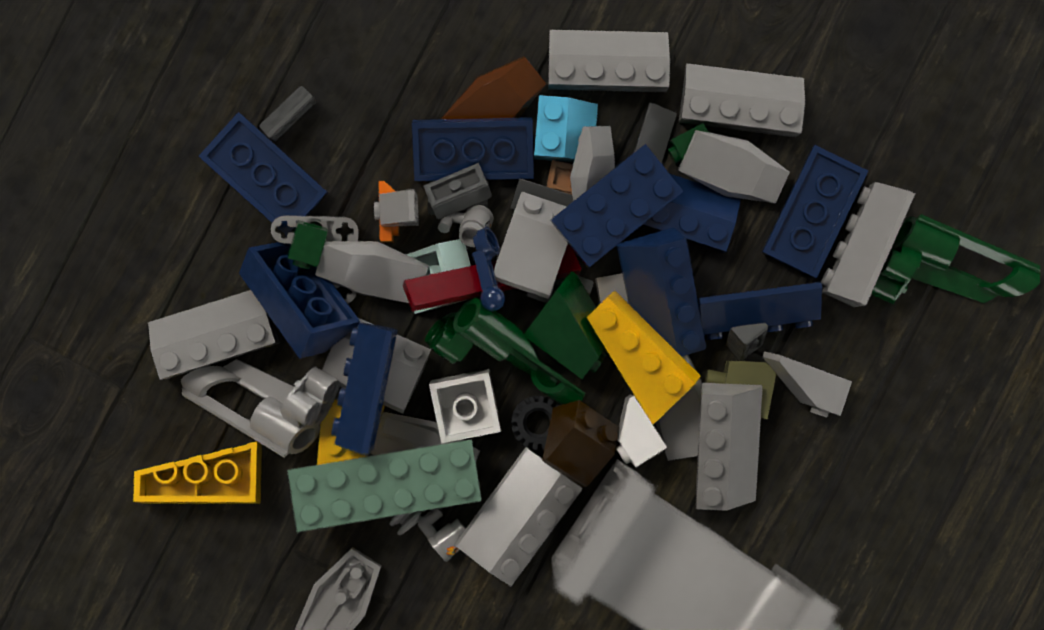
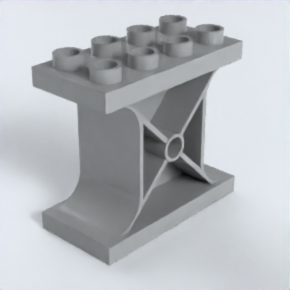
(673, 570)

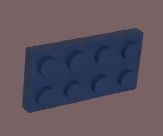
(449, 145)
(262, 172)
(616, 205)
(814, 211)

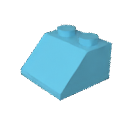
(560, 126)

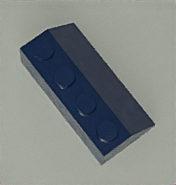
(699, 215)
(663, 288)
(298, 302)
(771, 306)
(365, 387)

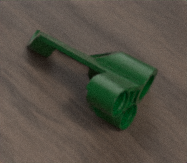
(925, 254)
(498, 337)

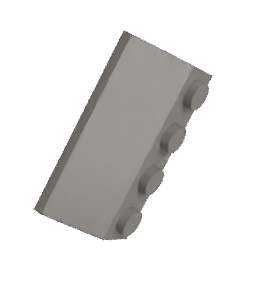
(608, 61)
(742, 100)
(867, 243)
(210, 334)
(728, 445)
(518, 517)

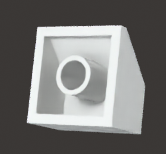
(465, 406)
(637, 434)

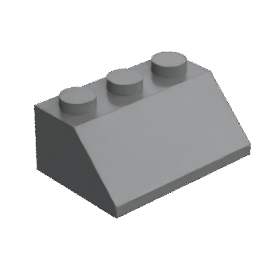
(405, 369)

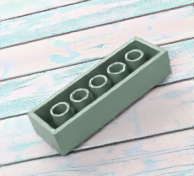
(384, 485)

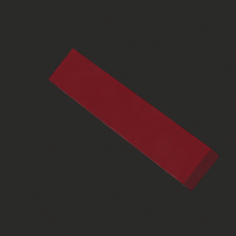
(465, 284)

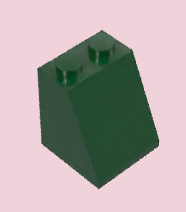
(565, 330)

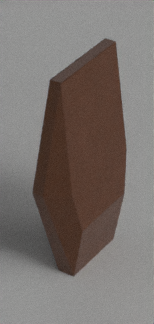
(499, 93)

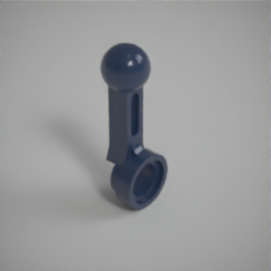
(487, 247)

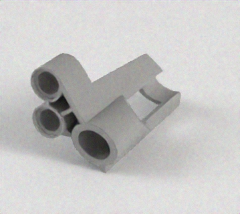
(286, 417)

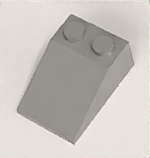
(531, 247)

